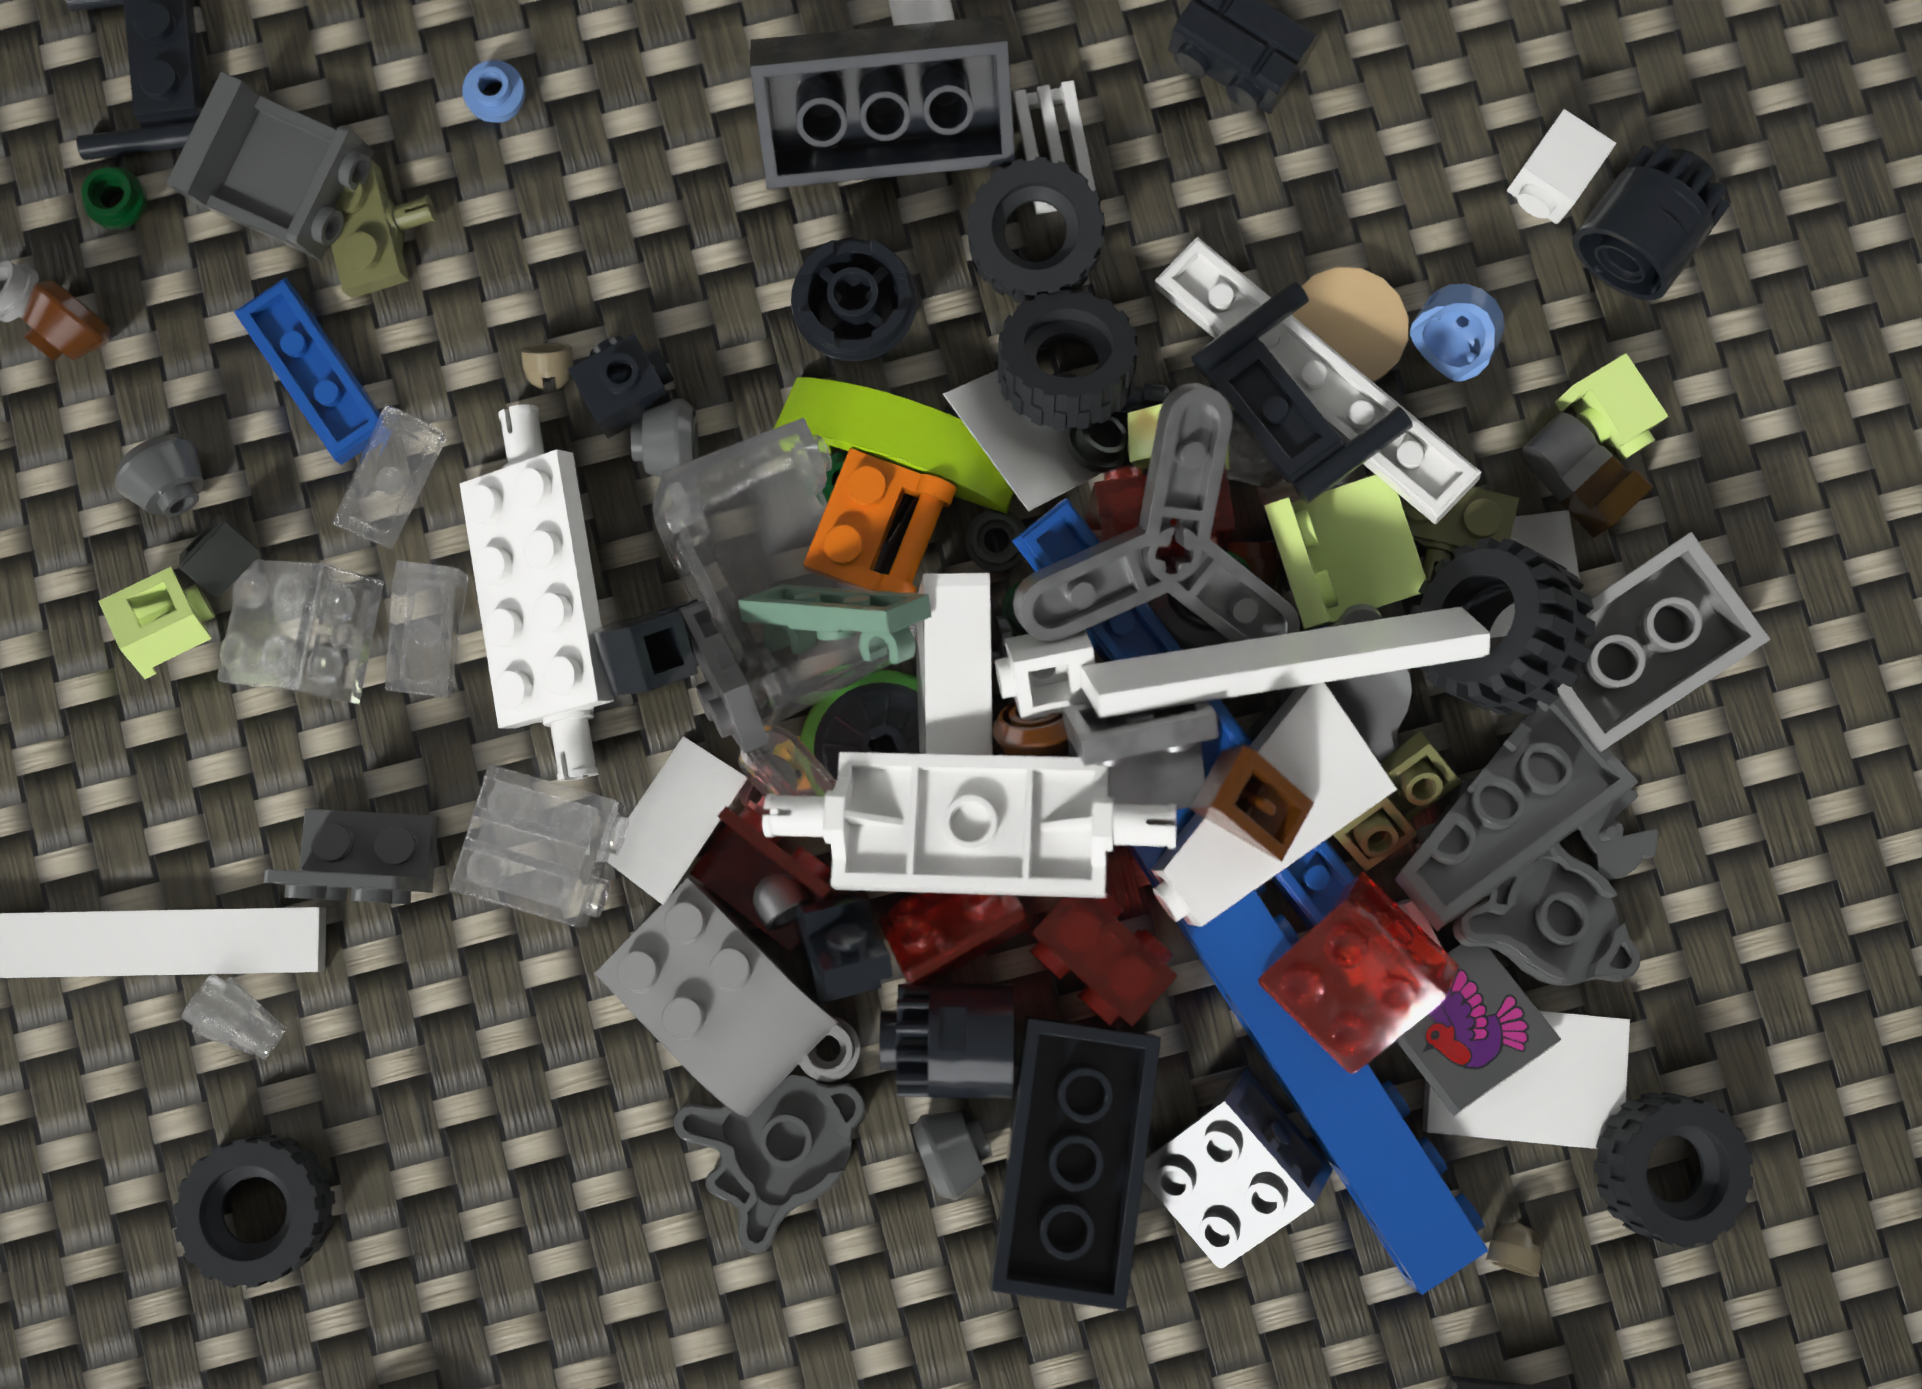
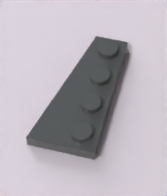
(1517, 808)

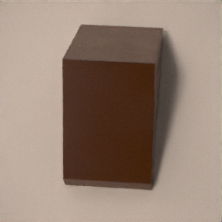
(1253, 801)

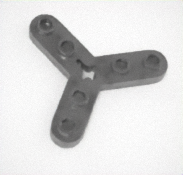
(1125, 569)

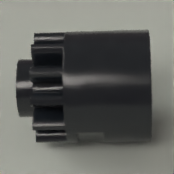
(1651, 221)
(950, 1040)

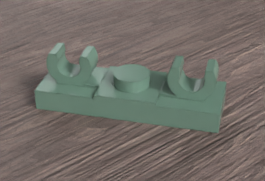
(798, 611)

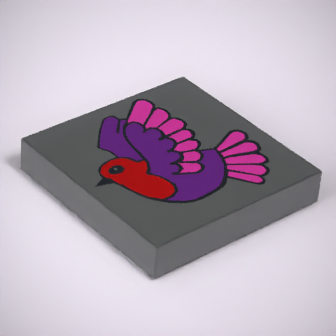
(1477, 1032)

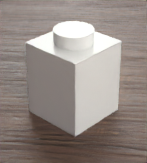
(1560, 168)

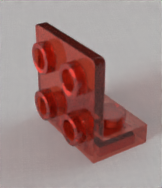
(745, 856)
(946, 930)
(1360, 975)

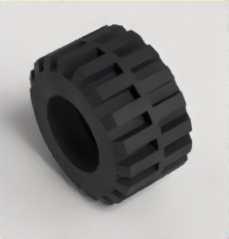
(1545, 631)

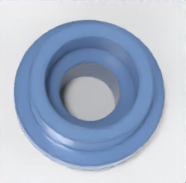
(500, 106)

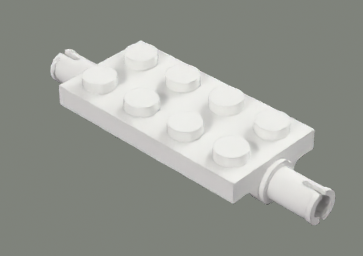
(537, 592)
(970, 824)

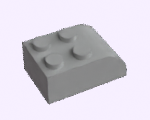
(1658, 641)
(716, 998)

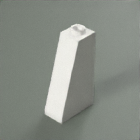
(955, 665)
(1325, 759)

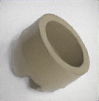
(547, 361)
(1516, 1249)

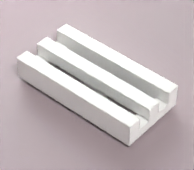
(1045, 99)

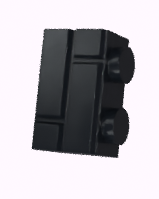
(1242, 47)

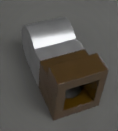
(1583, 474)

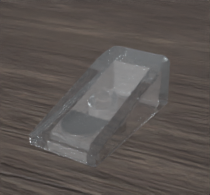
(389, 476)
(424, 628)

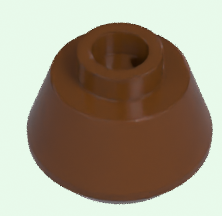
(62, 323)
(1031, 737)

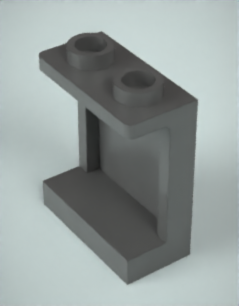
(270, 167)

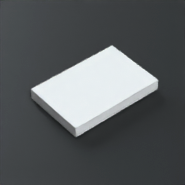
(1557, 1096)

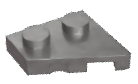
(725, 692)

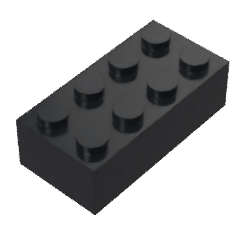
(883, 101)
(1075, 1163)

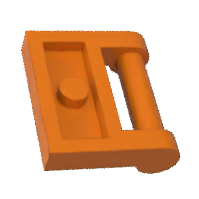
(861, 518)

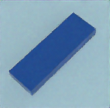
(311, 369)

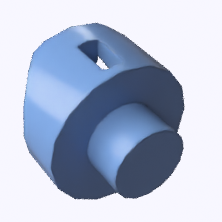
(1458, 330)

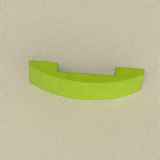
(898, 433)

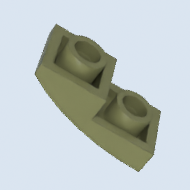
(1420, 781)

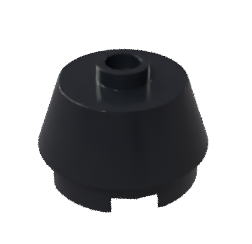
(853, 299)

